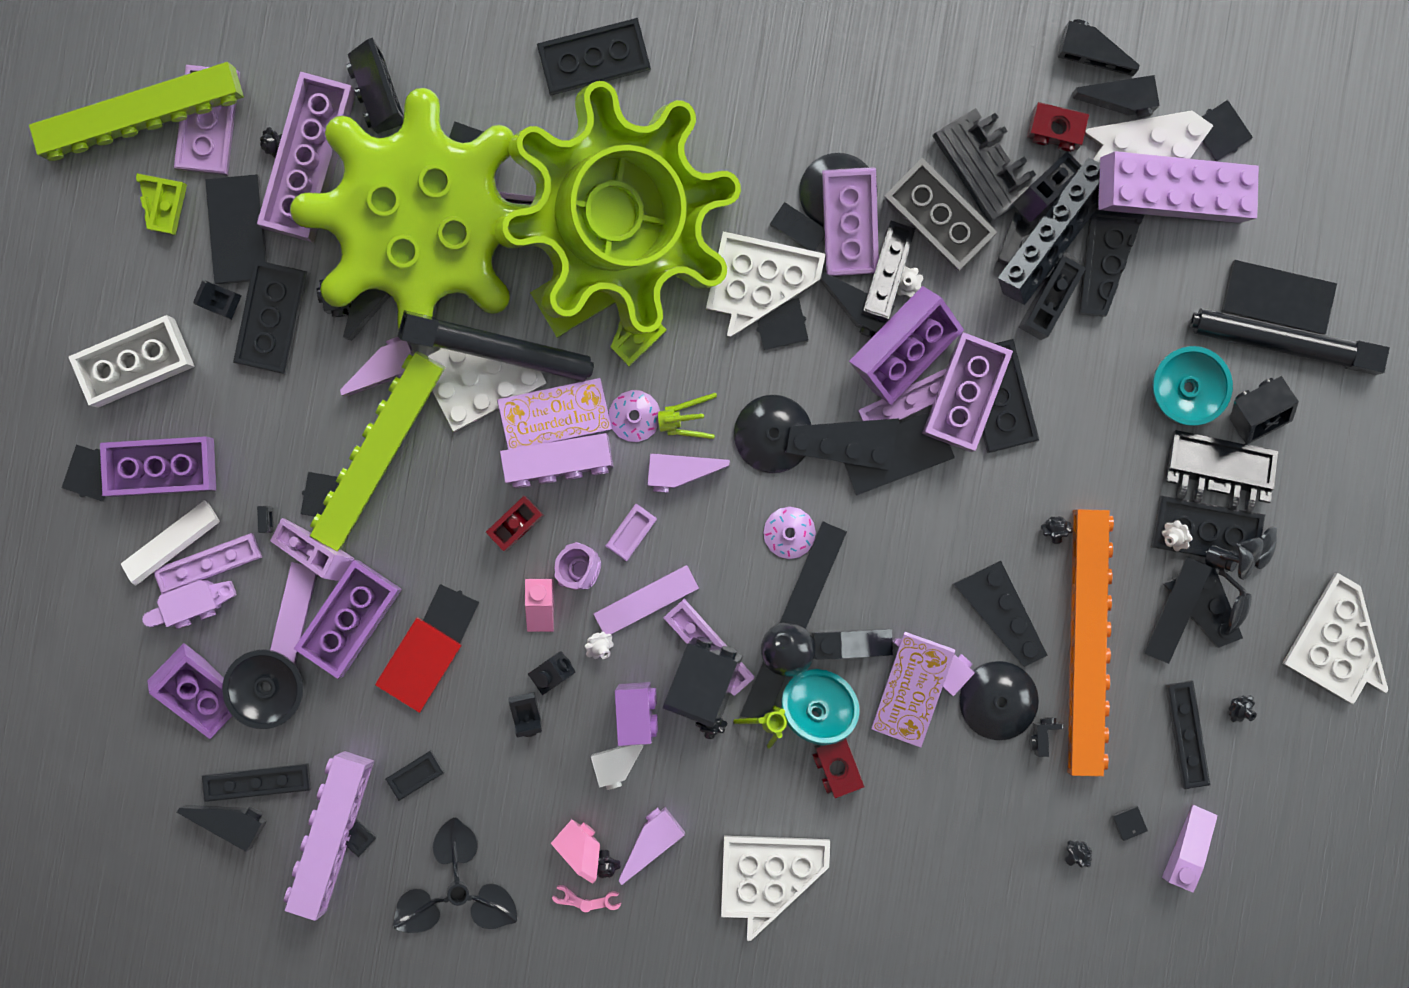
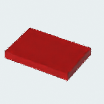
(418, 664)

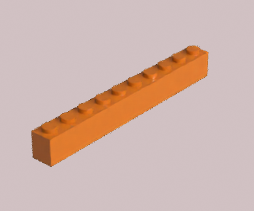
(1089, 642)

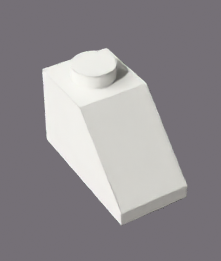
(615, 764)

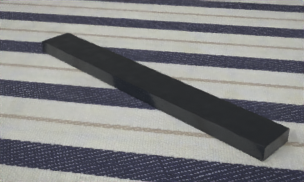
(798, 611)

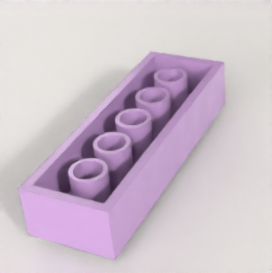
(304, 156)
(1178, 187)
(327, 839)

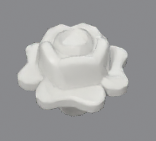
(909, 282)
(1177, 535)
(599, 645)

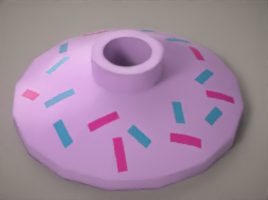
(637, 429)
(775, 532)

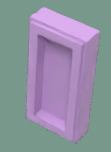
(631, 532)

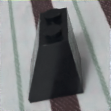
(703, 681)

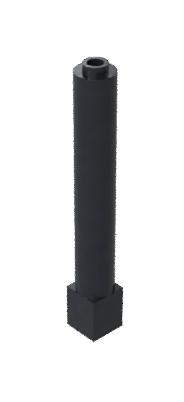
(484, 344)
(1353, 355)

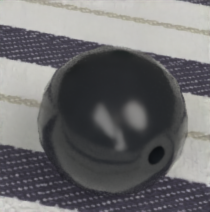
(788, 649)

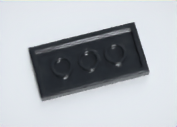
(593, 56)
(234, 231)
(1279, 297)
(270, 316)
(1011, 415)
(910, 455)
(1207, 525)

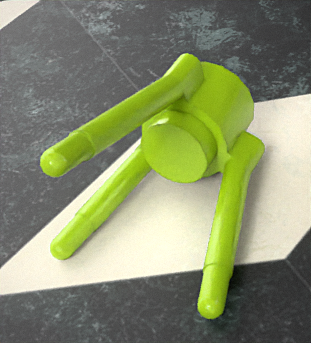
(671, 420)
(772, 722)

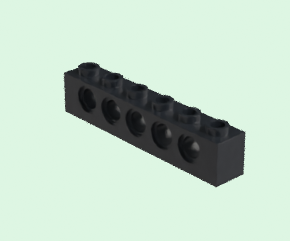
(1052, 234)

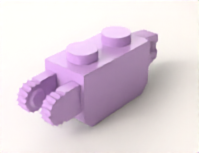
(189, 602)

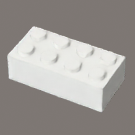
(131, 361)

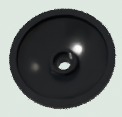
(812, 184)
(753, 436)
(980, 696)
(247, 698)

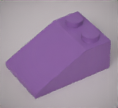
(191, 690)

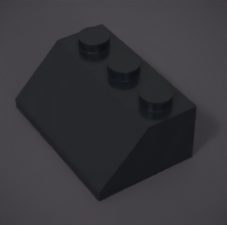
(375, 87)

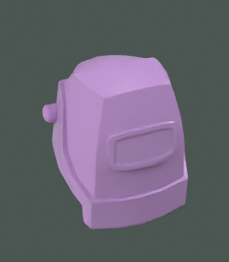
(577, 567)

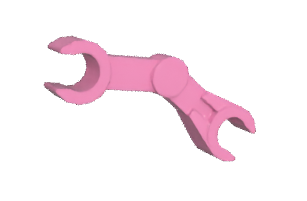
(585, 905)

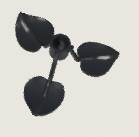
(1249, 551)
(492, 907)

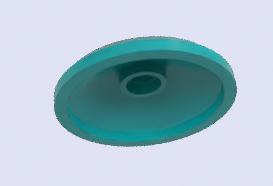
(1209, 380)
(826, 695)

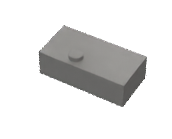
(940, 214)

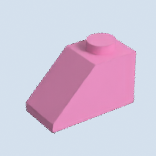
(539, 605)
(579, 849)

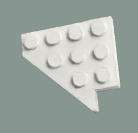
(1163, 135)
(760, 278)
(473, 385)
(1338, 643)
(768, 875)

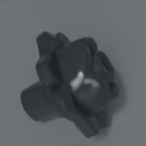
(270, 141)
(1056, 528)
(1242, 708)
(710, 732)
(1078, 853)
(606, 865)

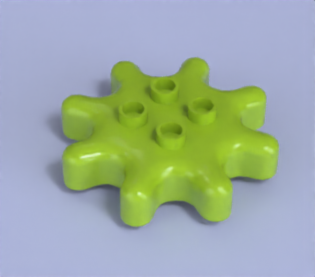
(617, 208)
(413, 212)

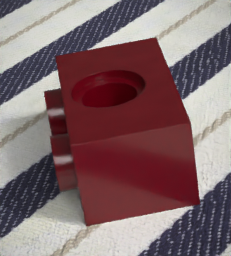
(1073, 124)
(514, 523)
(849, 779)

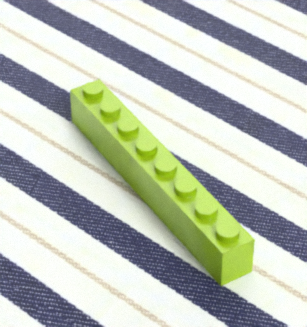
(136, 111)
(377, 450)

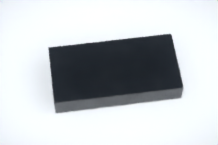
(798, 227)
(414, 775)

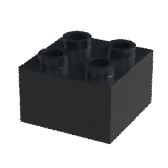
(1263, 409)

